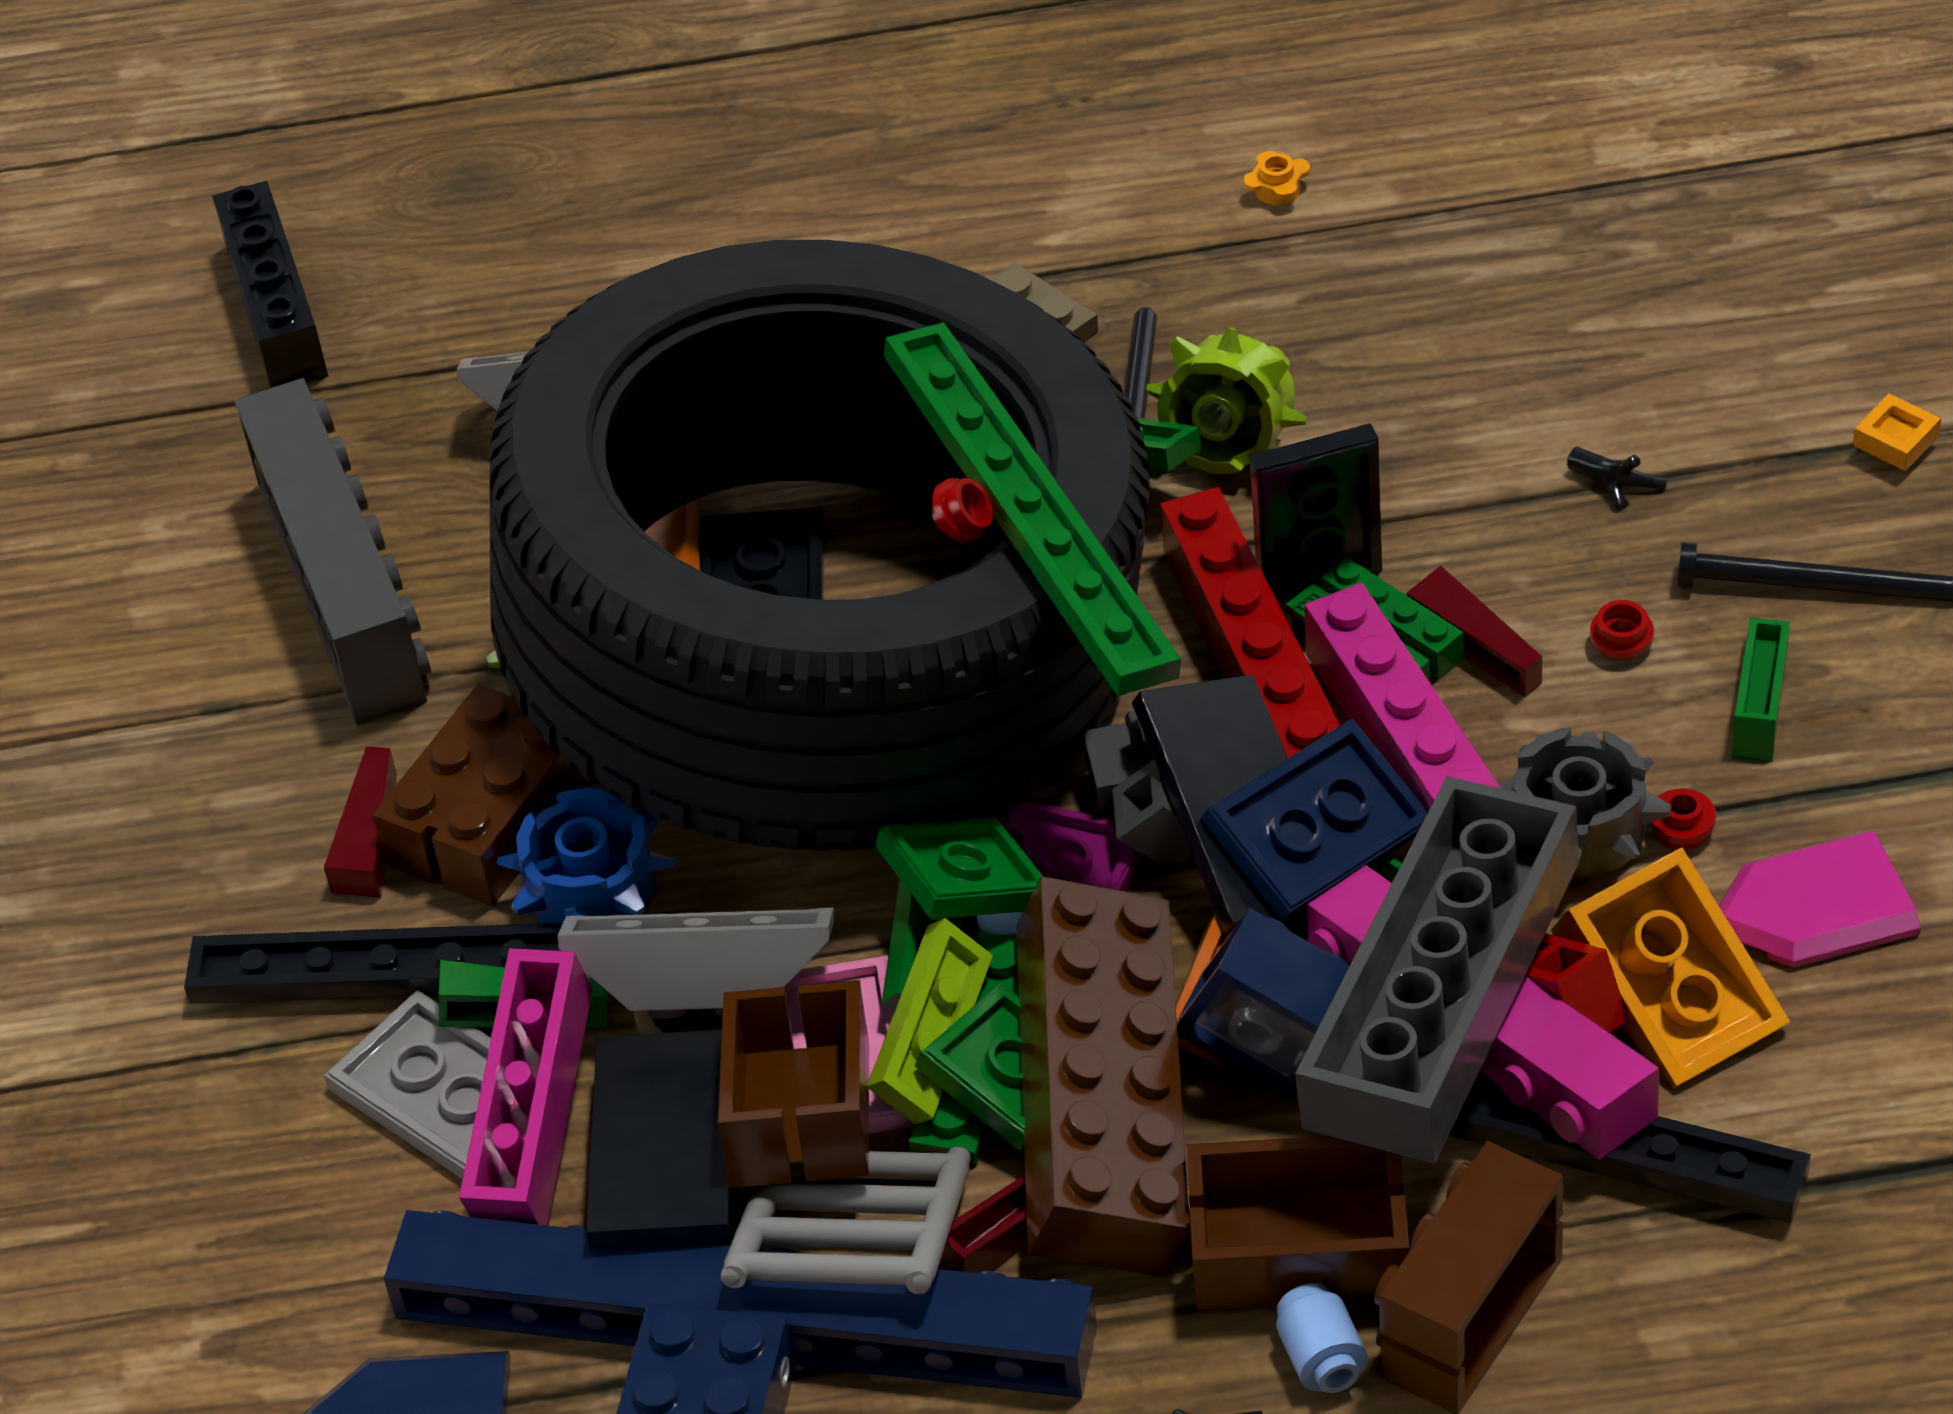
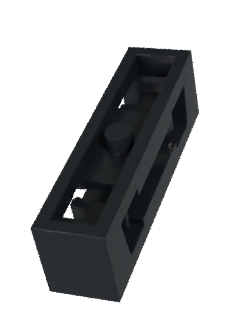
(270, 284)

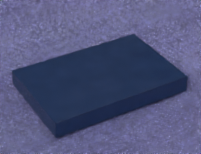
(1316, 819)

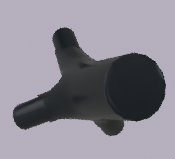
(1612, 473)

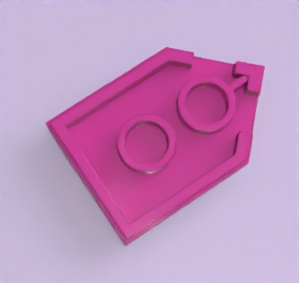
(1820, 901)

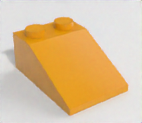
(1677, 967)

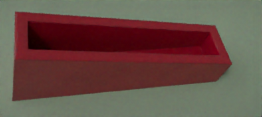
(1486, 637)
(355, 857)
(988, 1232)

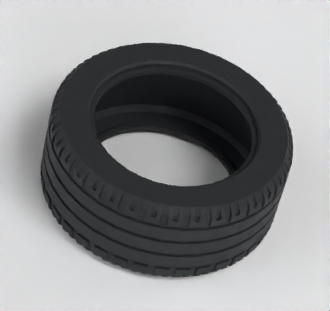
(762, 706)

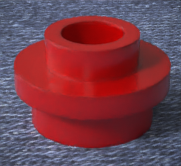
(961, 509)
(1621, 630)
(1689, 822)

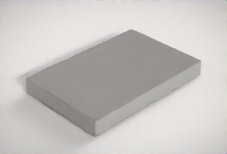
(418, 1080)

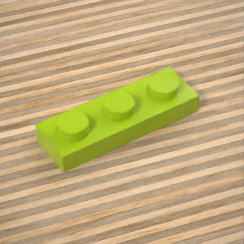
(936, 994)

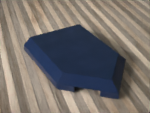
(423, 1386)

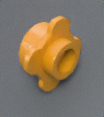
(1276, 178)

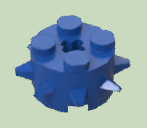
(585, 858)

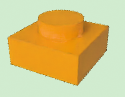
(1897, 432)

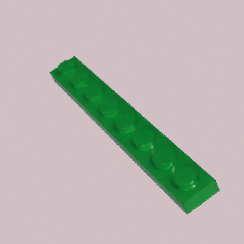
(1033, 510)

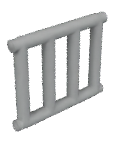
(924, 1237)

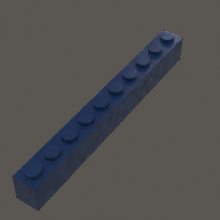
(551, 1285)

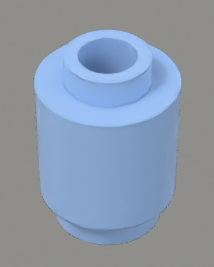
(1320, 1338)

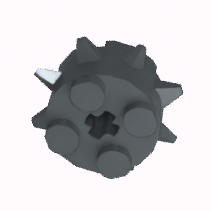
(1603, 783)

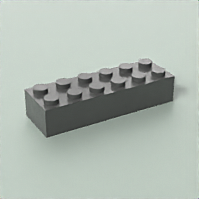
(335, 550)
(1438, 969)

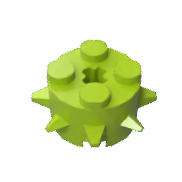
(1234, 394)

